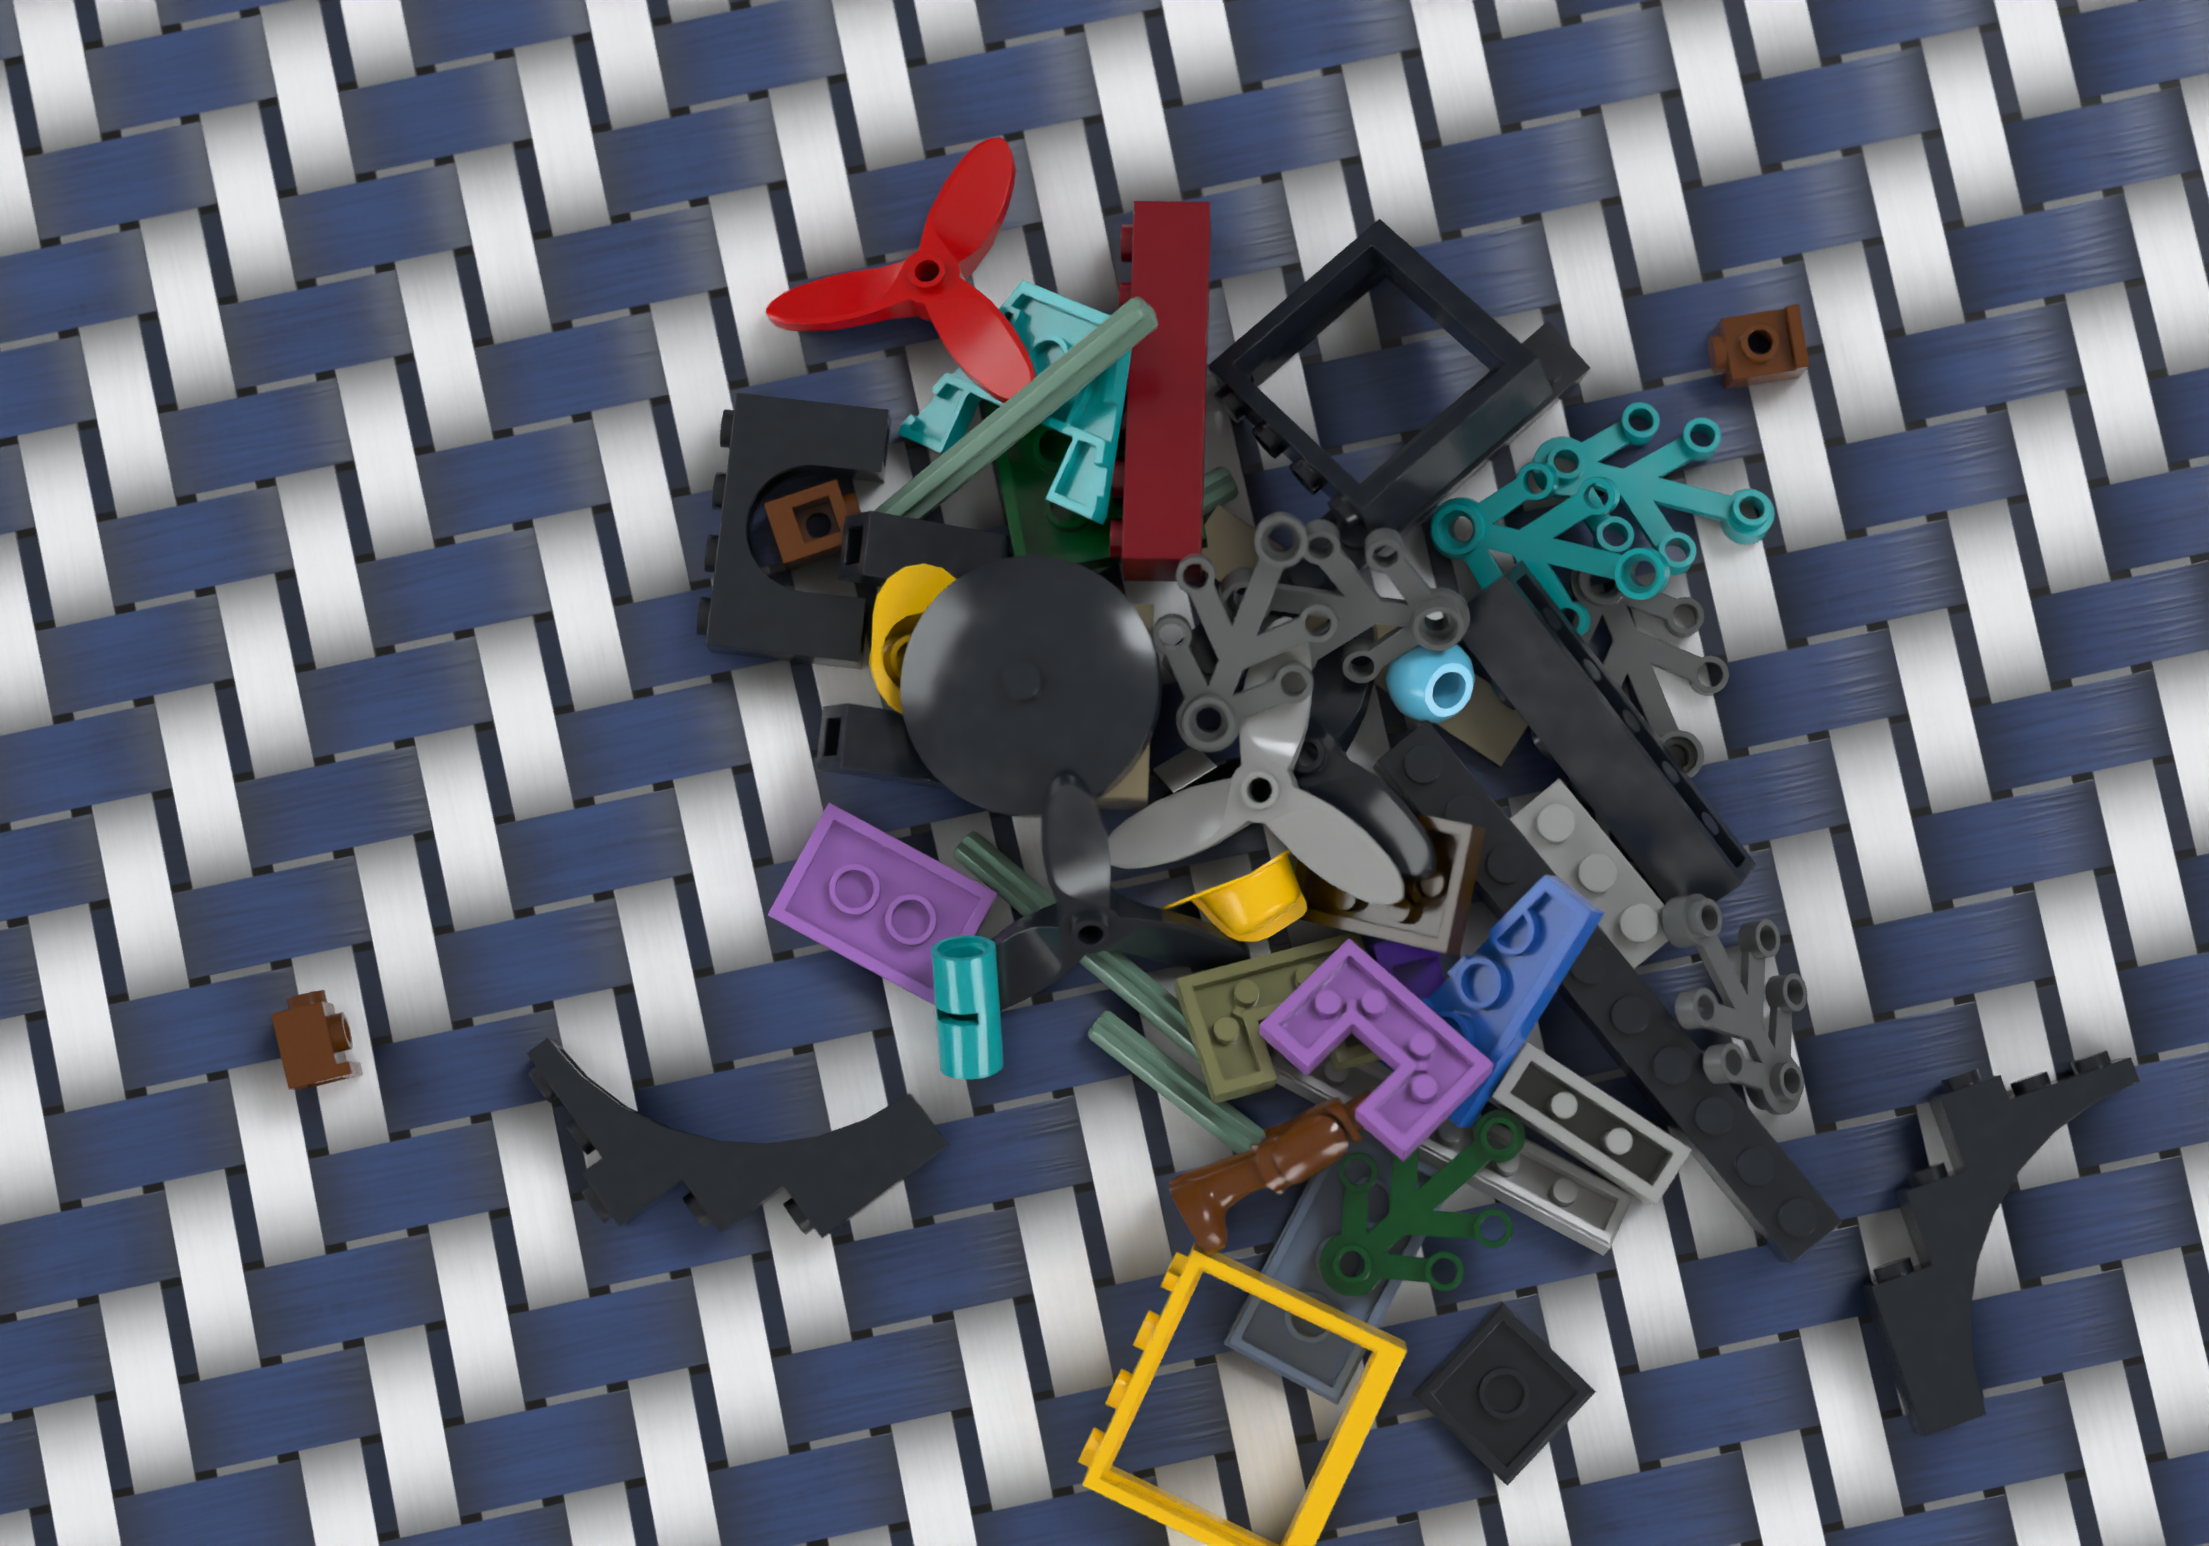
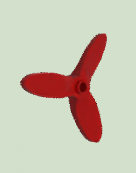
(934, 280)

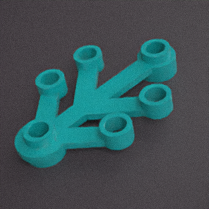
(1644, 488)
(1537, 541)

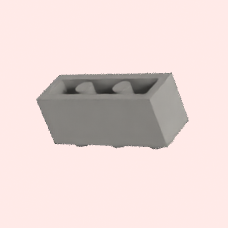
(1596, 869)
(1589, 1125)

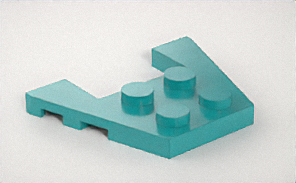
(1092, 417)

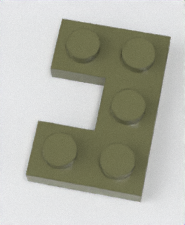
(1231, 1002)

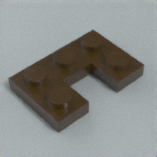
(1432, 908)

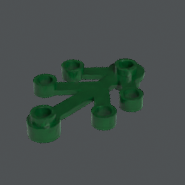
(1415, 1214)

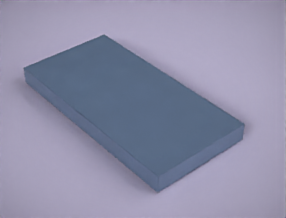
(1290, 1343)

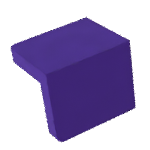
(1411, 965)

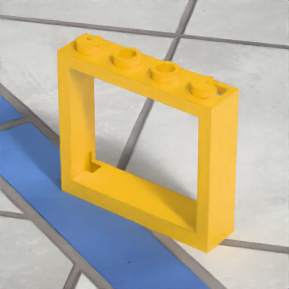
(1154, 1339)

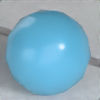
(1431, 683)

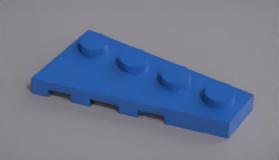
(1511, 979)

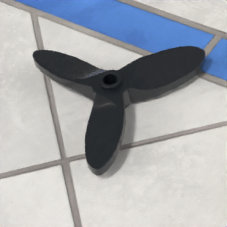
(1328, 773)
(1090, 912)

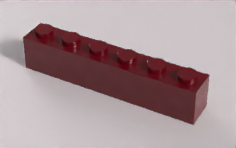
(1165, 393)

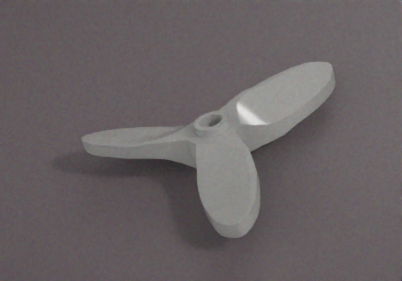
(1306, 824)

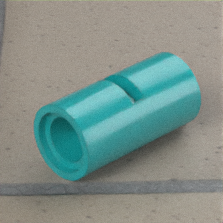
(967, 1007)

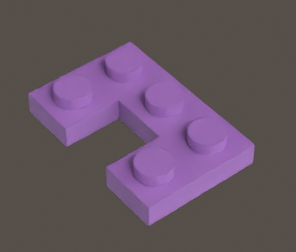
(1429, 1058)

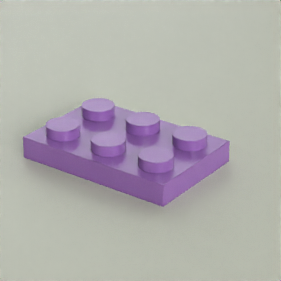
(878, 900)

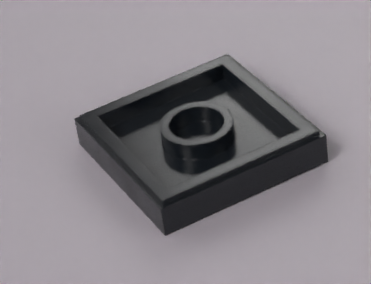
(1503, 1393)

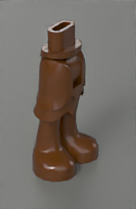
(1283, 1158)

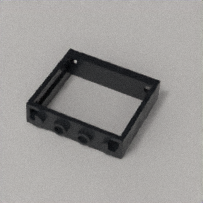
(1439, 454)

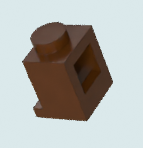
(1741, 366)
(791, 516)
(313, 1042)

